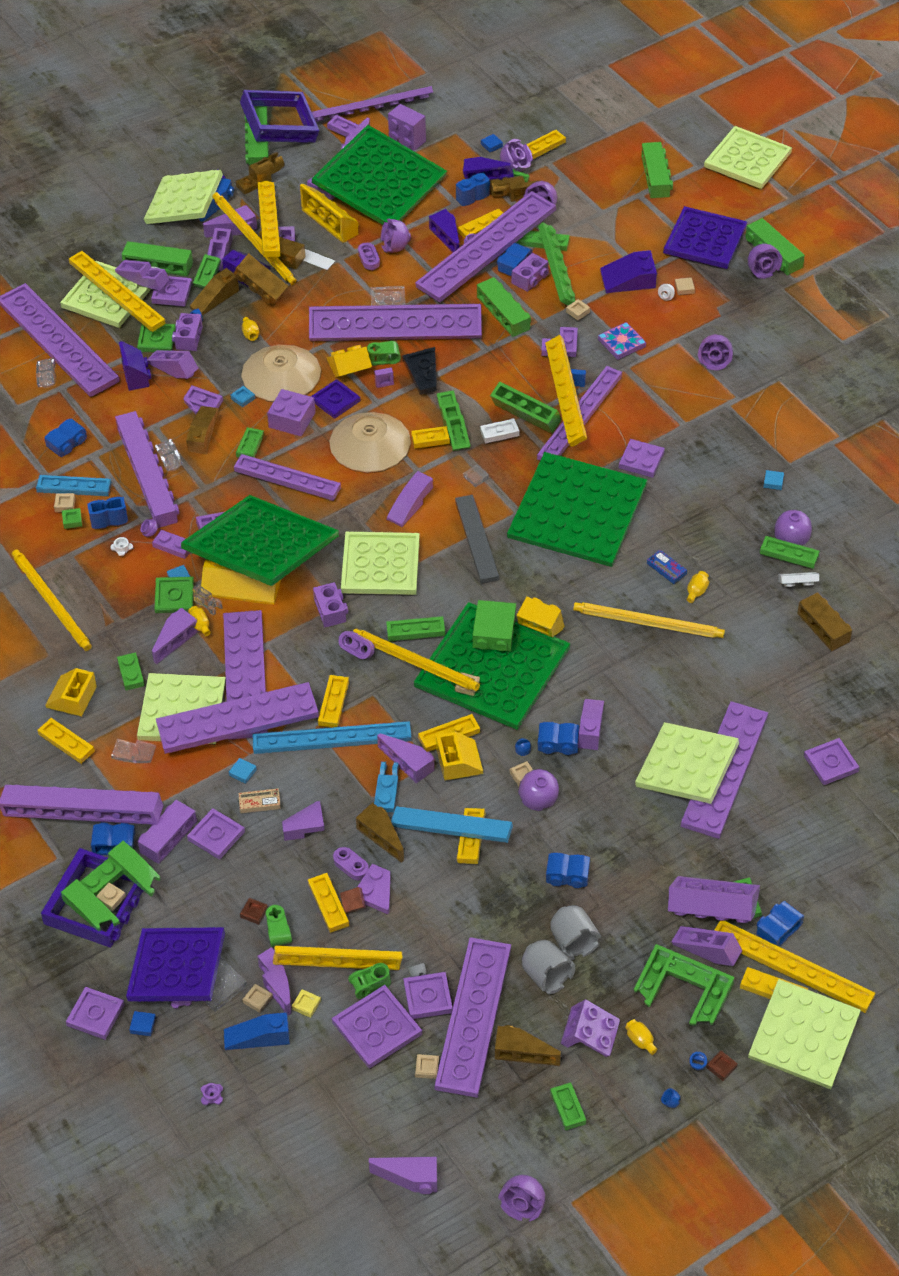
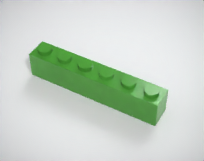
(256, 149)

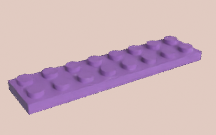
(244, 657)
(236, 717)
(746, 725)
(473, 1017)

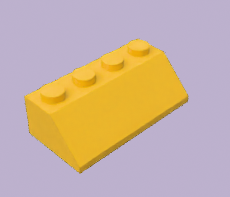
(328, 214)
(233, 585)

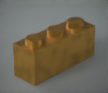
(260, 280)
(824, 621)

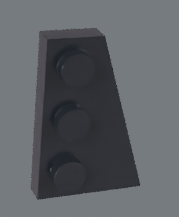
(422, 369)

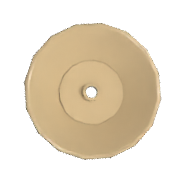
(280, 368)
(370, 442)

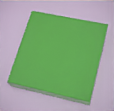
(157, 340)
(173, 594)

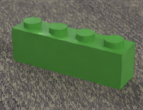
(656, 170)
(763, 233)
(173, 260)
(503, 307)
(526, 407)

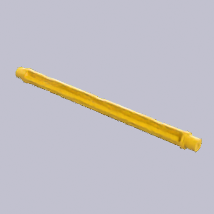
(253, 237)
(51, 599)
(649, 620)
(420, 661)

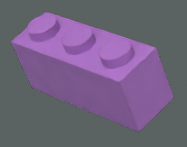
(171, 828)

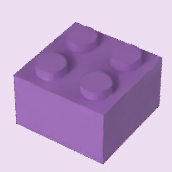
(407, 127)
(291, 412)

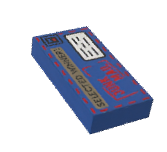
(666, 566)

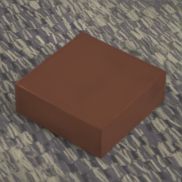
(352, 900)
(253, 911)
(722, 1065)

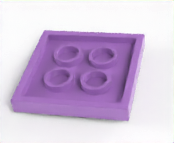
(377, 1026)

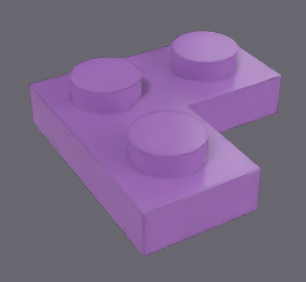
(569, 335)

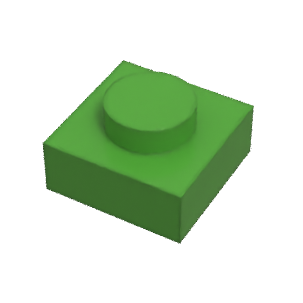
(72, 518)

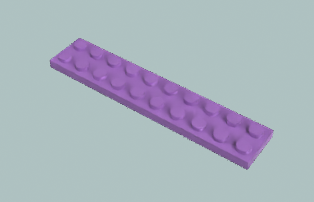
(485, 246)
(395, 322)
(58, 340)

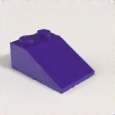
(630, 273)

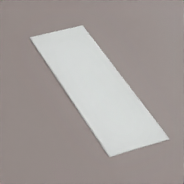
(318, 260)

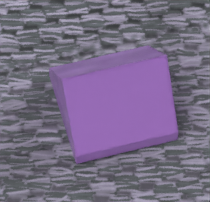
(287, 232)

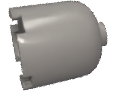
(574, 931)
(547, 966)

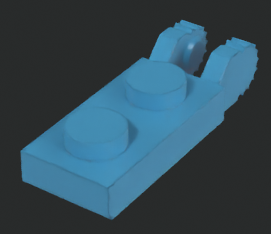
(387, 788)

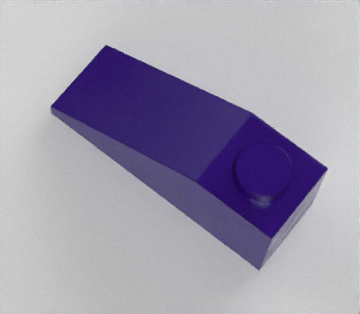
(491, 168)
(444, 227)

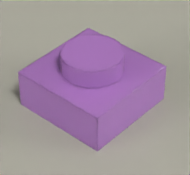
(384, 377)

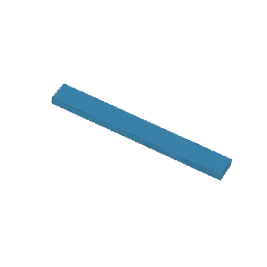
(328, 737)

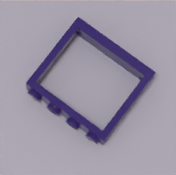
(279, 133)
(55, 903)

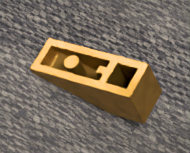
(291, 252)
(216, 291)
(201, 430)
(378, 827)
(520, 1046)

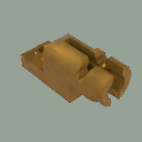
(260, 172)
(513, 187)

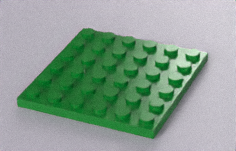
(379, 176)
(577, 509)
(260, 540)
(508, 679)

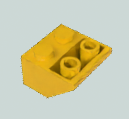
(350, 361)
(540, 617)
(73, 692)
(457, 756)

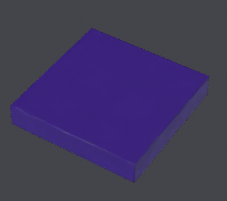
(335, 398)

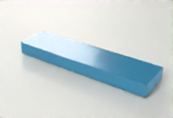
(74, 485)

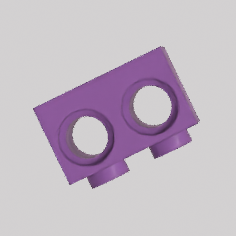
(530, 272)
(187, 331)
(330, 604)

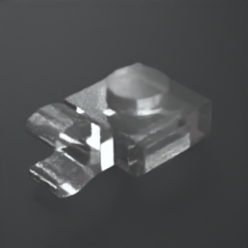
(204, 598)

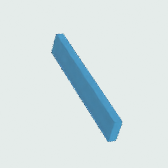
(452, 824)

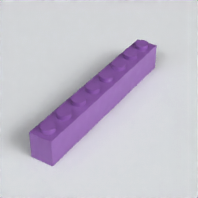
(146, 469)
(81, 804)

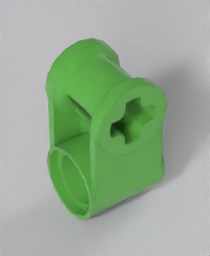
(384, 352)
(277, 926)
(368, 979)

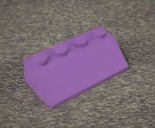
(713, 898)

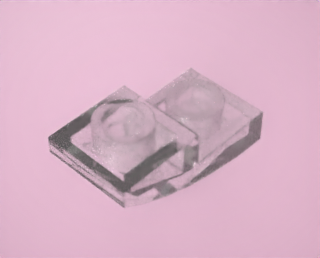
(45, 372)
(169, 455)
(134, 753)

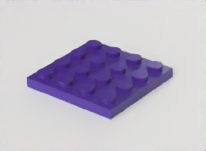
(705, 237)
(176, 964)

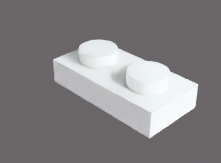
(499, 430)
(790, 579)

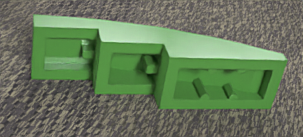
(453, 420)

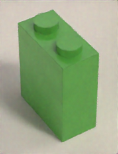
(494, 625)

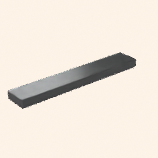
(477, 539)

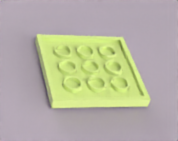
(748, 157)
(183, 196)
(92, 302)
(380, 563)
(176, 694)
(687, 762)
(804, 1034)

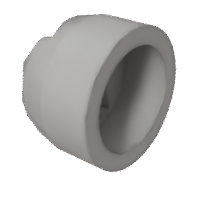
(417, 970)

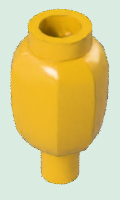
(250, 329)
(697, 585)
(202, 620)
(640, 1036)

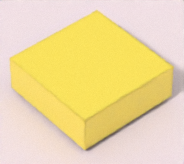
(306, 1003)

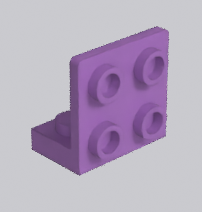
(591, 1027)

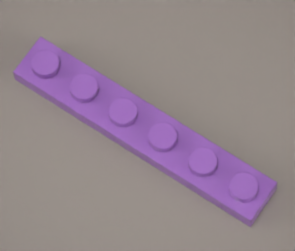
(287, 477)

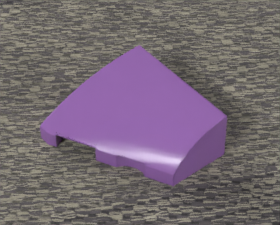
(304, 821)

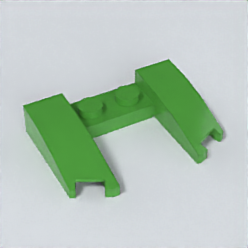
(122, 860)
(665, 962)

